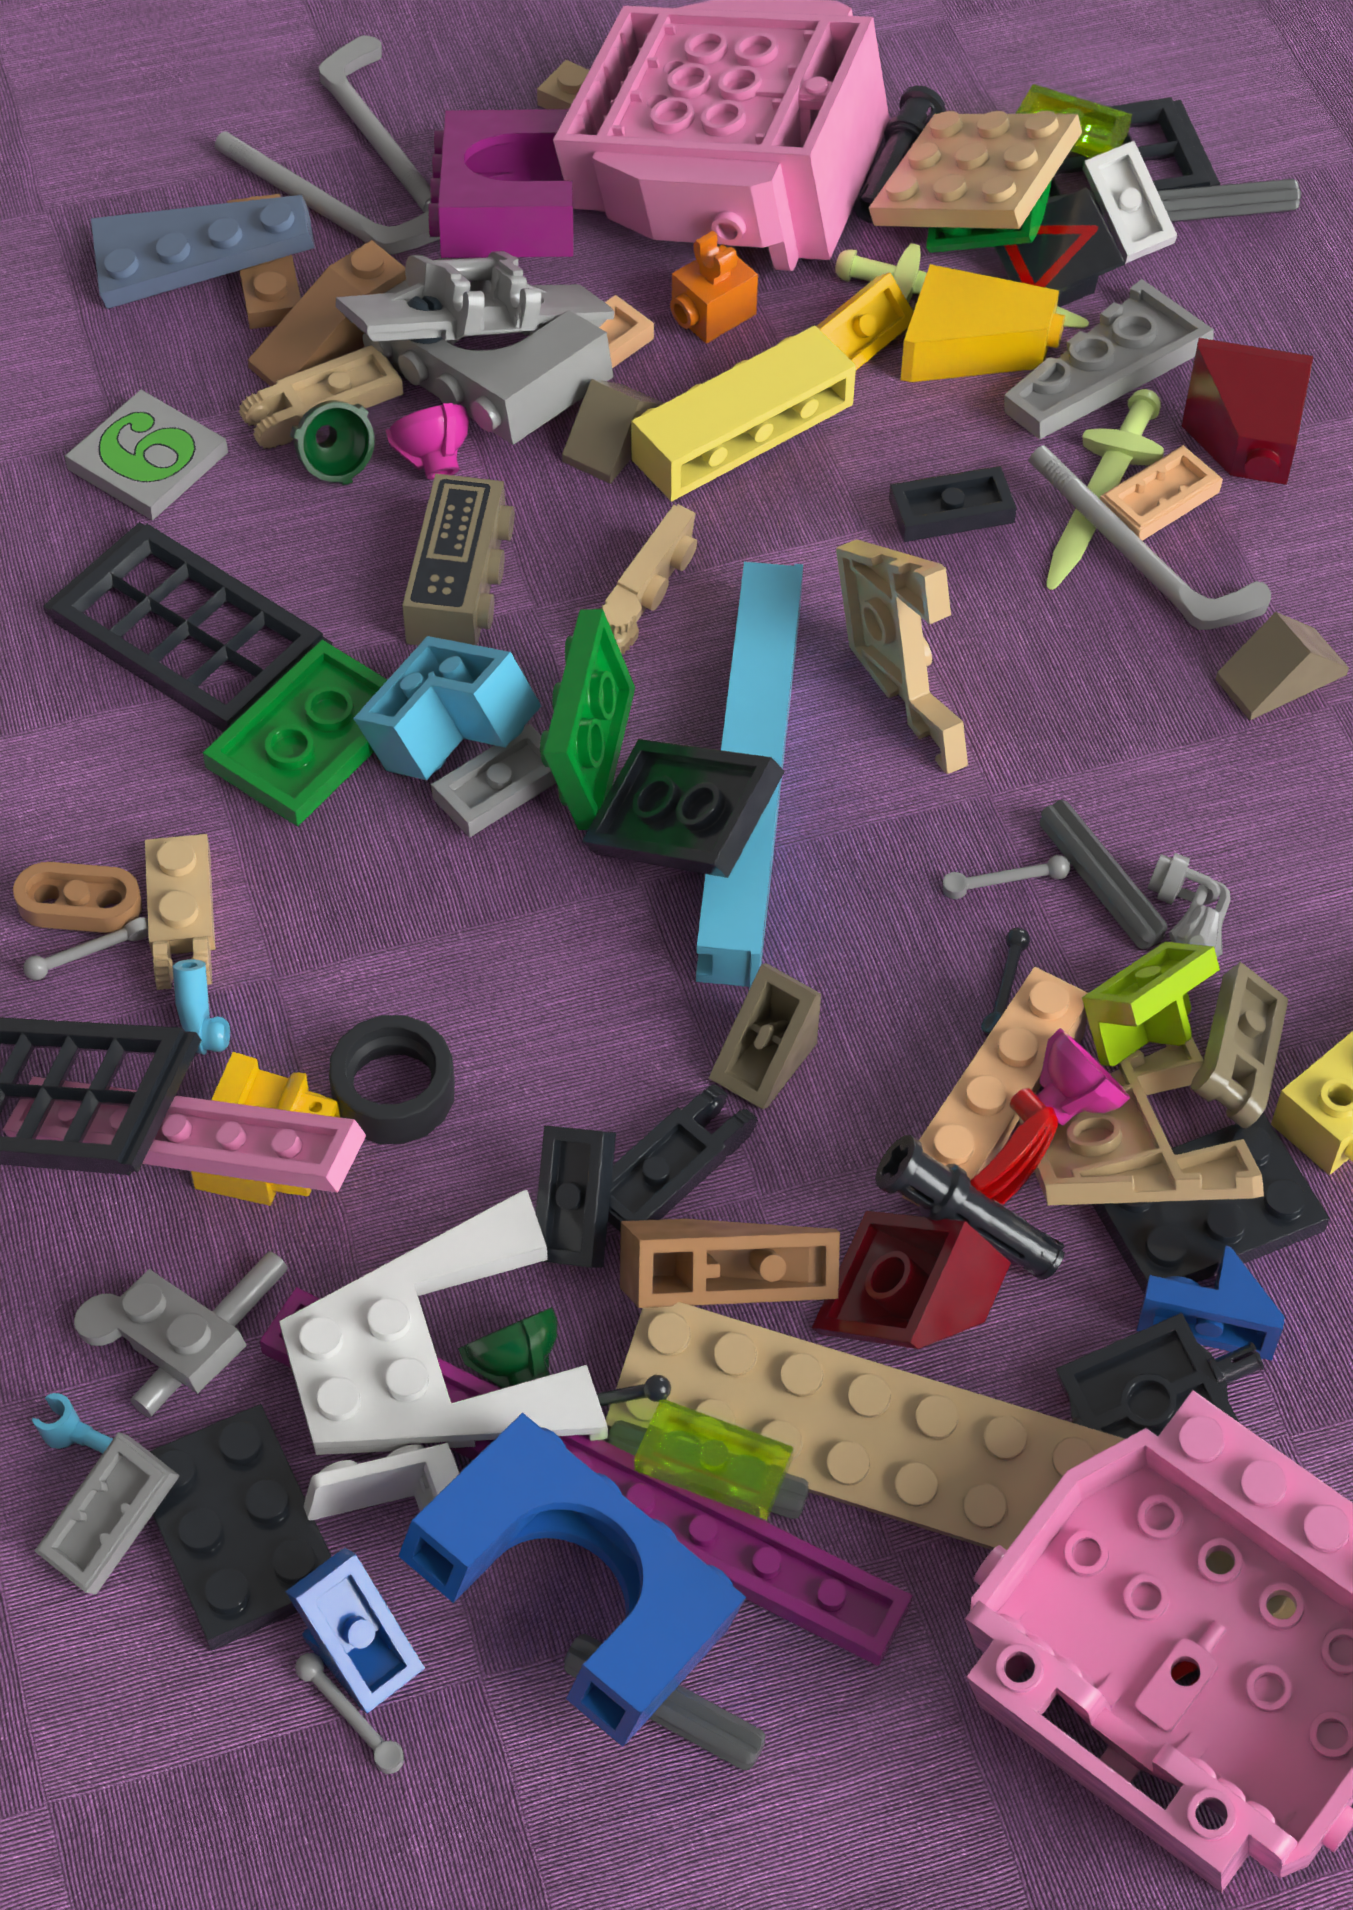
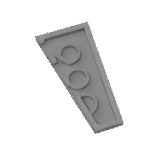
(1118, 355)

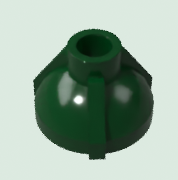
(345, 449)
(515, 1351)

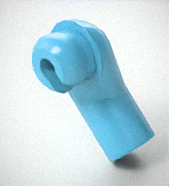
(193, 1006)

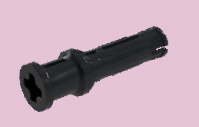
(899, 137)
(948, 1194)

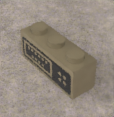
(457, 560)

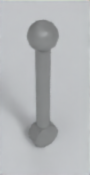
(956, 884)
(37, 967)
(387, 1754)

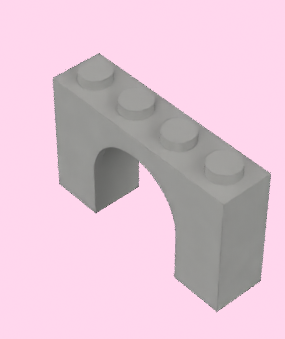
(511, 386)

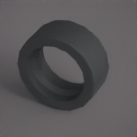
(384, 1037)

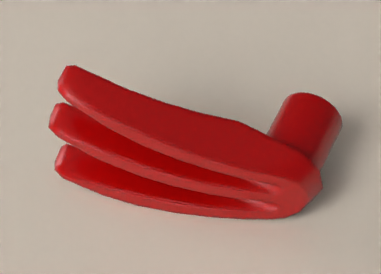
(1023, 1150)

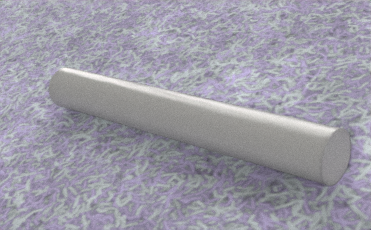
(231, 1309)

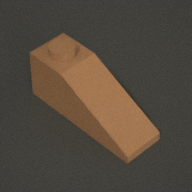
(314, 327)
(726, 1262)

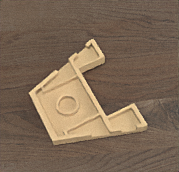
(883, 611)
(1126, 1153)

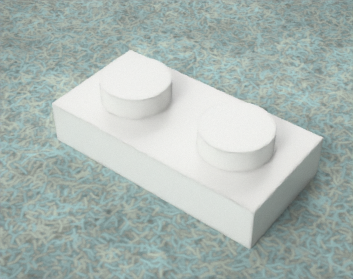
(1129, 201)

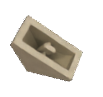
(602, 429)
(1279, 666)
(768, 1037)

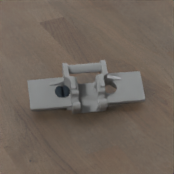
(444, 308)

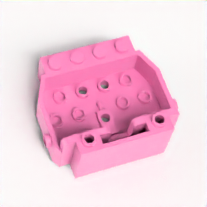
(729, 124)
(1118, 1591)

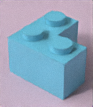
(442, 697)

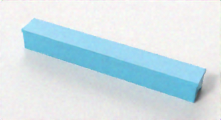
(754, 724)

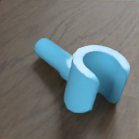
(69, 1427)

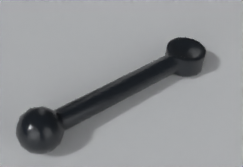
(1017, 941)
(655, 1389)

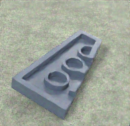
(183, 246)

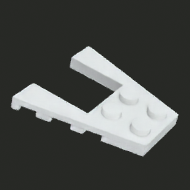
(372, 1366)

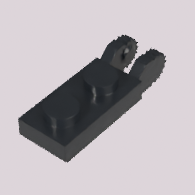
(675, 1158)

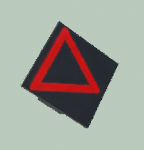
(1067, 251)

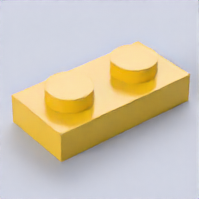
(868, 319)

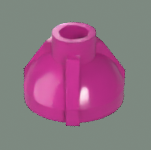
(431, 438)
(1076, 1080)

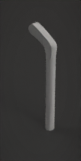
(333, 77)
(391, 239)
(1197, 609)

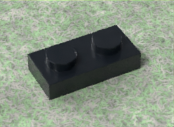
(952, 503)
(575, 1194)

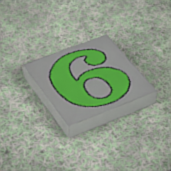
(146, 454)

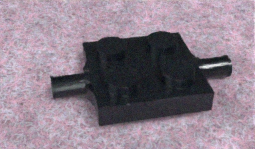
(1149, 1377)

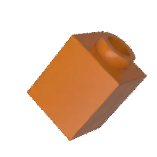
(713, 290)

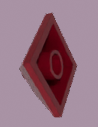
(1247, 407)
(912, 1281)

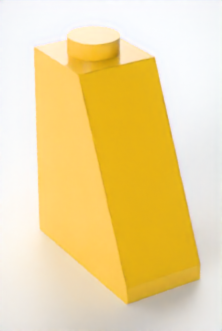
(978, 326)

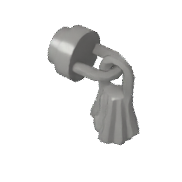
(1200, 923)

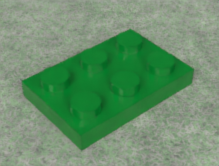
(588, 717)
(299, 735)

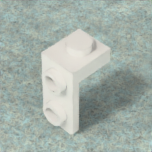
(400, 1475)

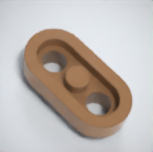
(80, 896)

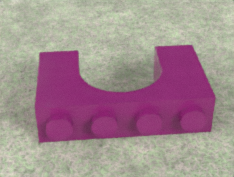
(500, 185)

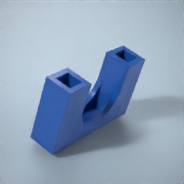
(537, 1489)

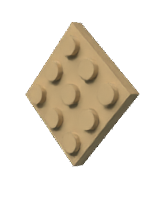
(976, 170)

